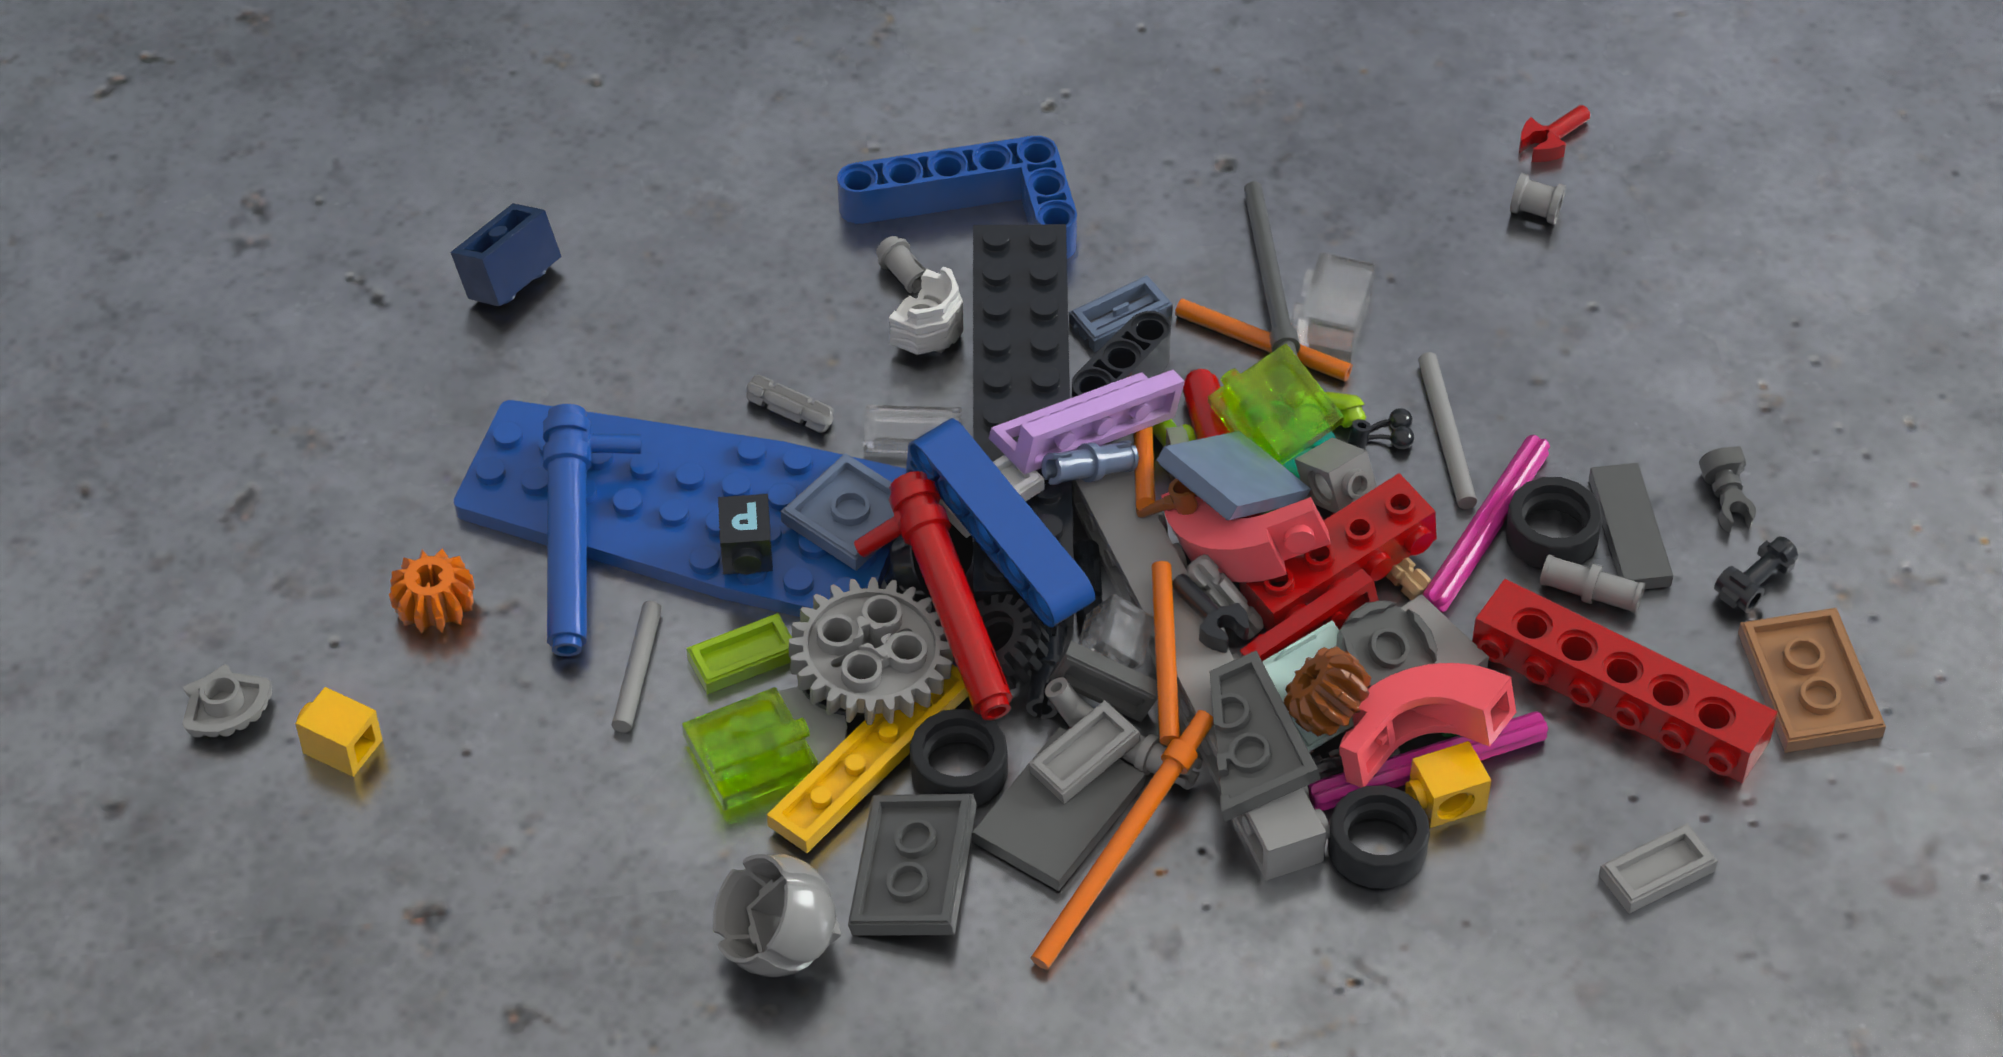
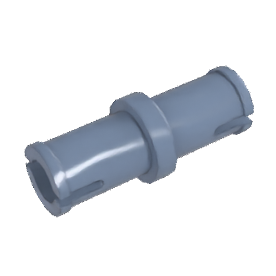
(1089, 462)

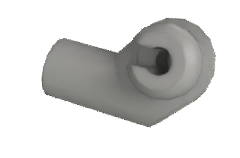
(1067, 701)

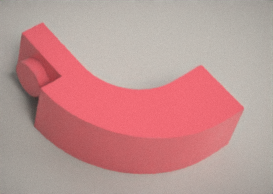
(1252, 546)
(1421, 702)

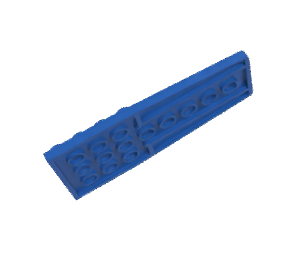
(661, 506)

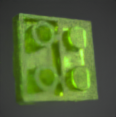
(1276, 405)
(750, 747)

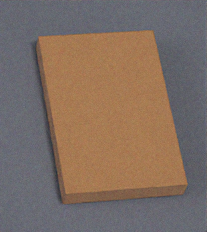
(1811, 680)

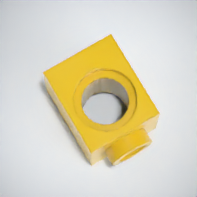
(1449, 784)

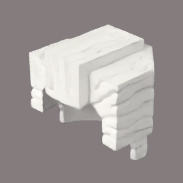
(931, 319)

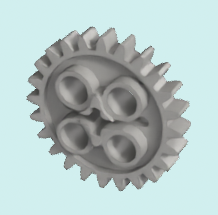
(870, 651)

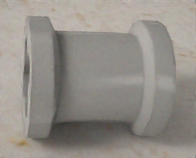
(1537, 198)

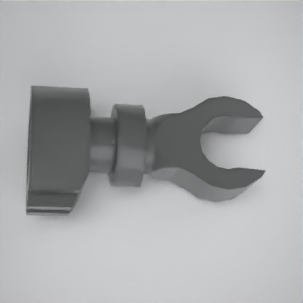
(1722, 471)

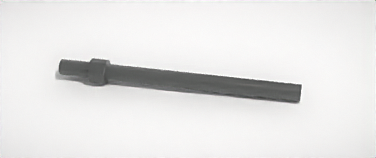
(1270, 272)

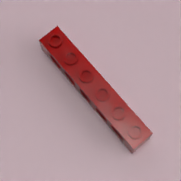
(1624, 681)

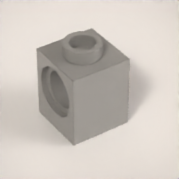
(1336, 474)

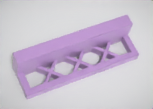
(1089, 417)

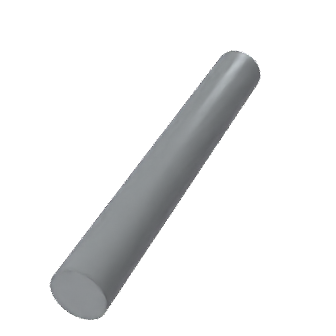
(636, 667)

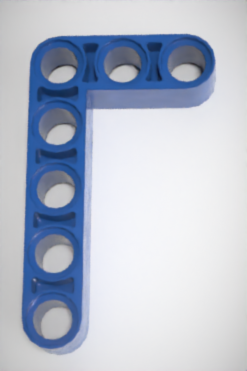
(959, 179)
(1001, 522)

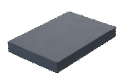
(1232, 475)

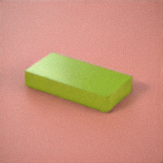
(740, 653)

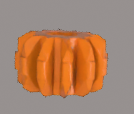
(431, 591)

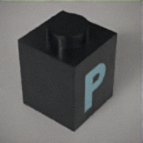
(745, 534)

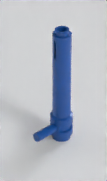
(567, 462)

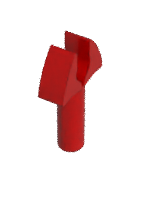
(1549, 137)

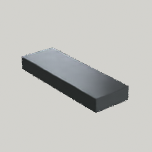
(1631, 525)

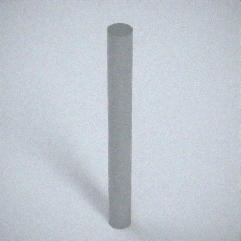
(1447, 431)

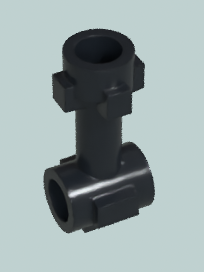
(1744, 588)

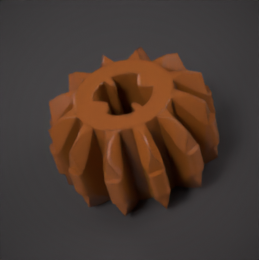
(1327, 691)

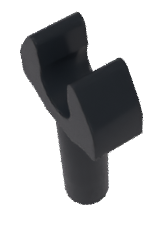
(1213, 617)

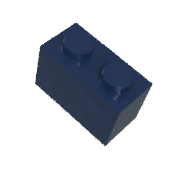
(506, 254)

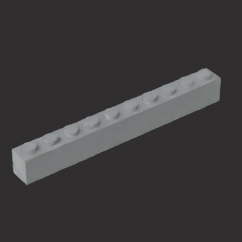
(1279, 834)

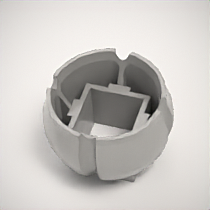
(774, 915)

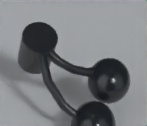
(1401, 437)

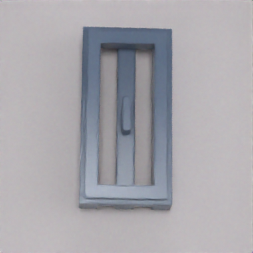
(1103, 329)

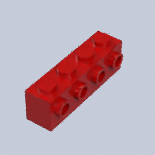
(1364, 535)

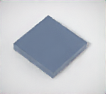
(841, 508)

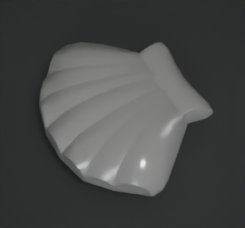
(225, 702)

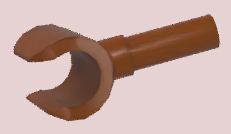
(1180, 498)

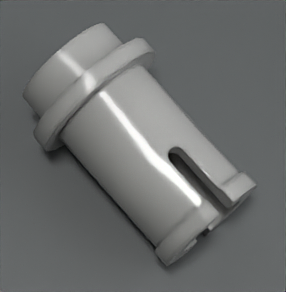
(896, 256)

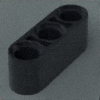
(1135, 348)

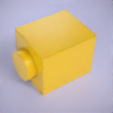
(338, 731)

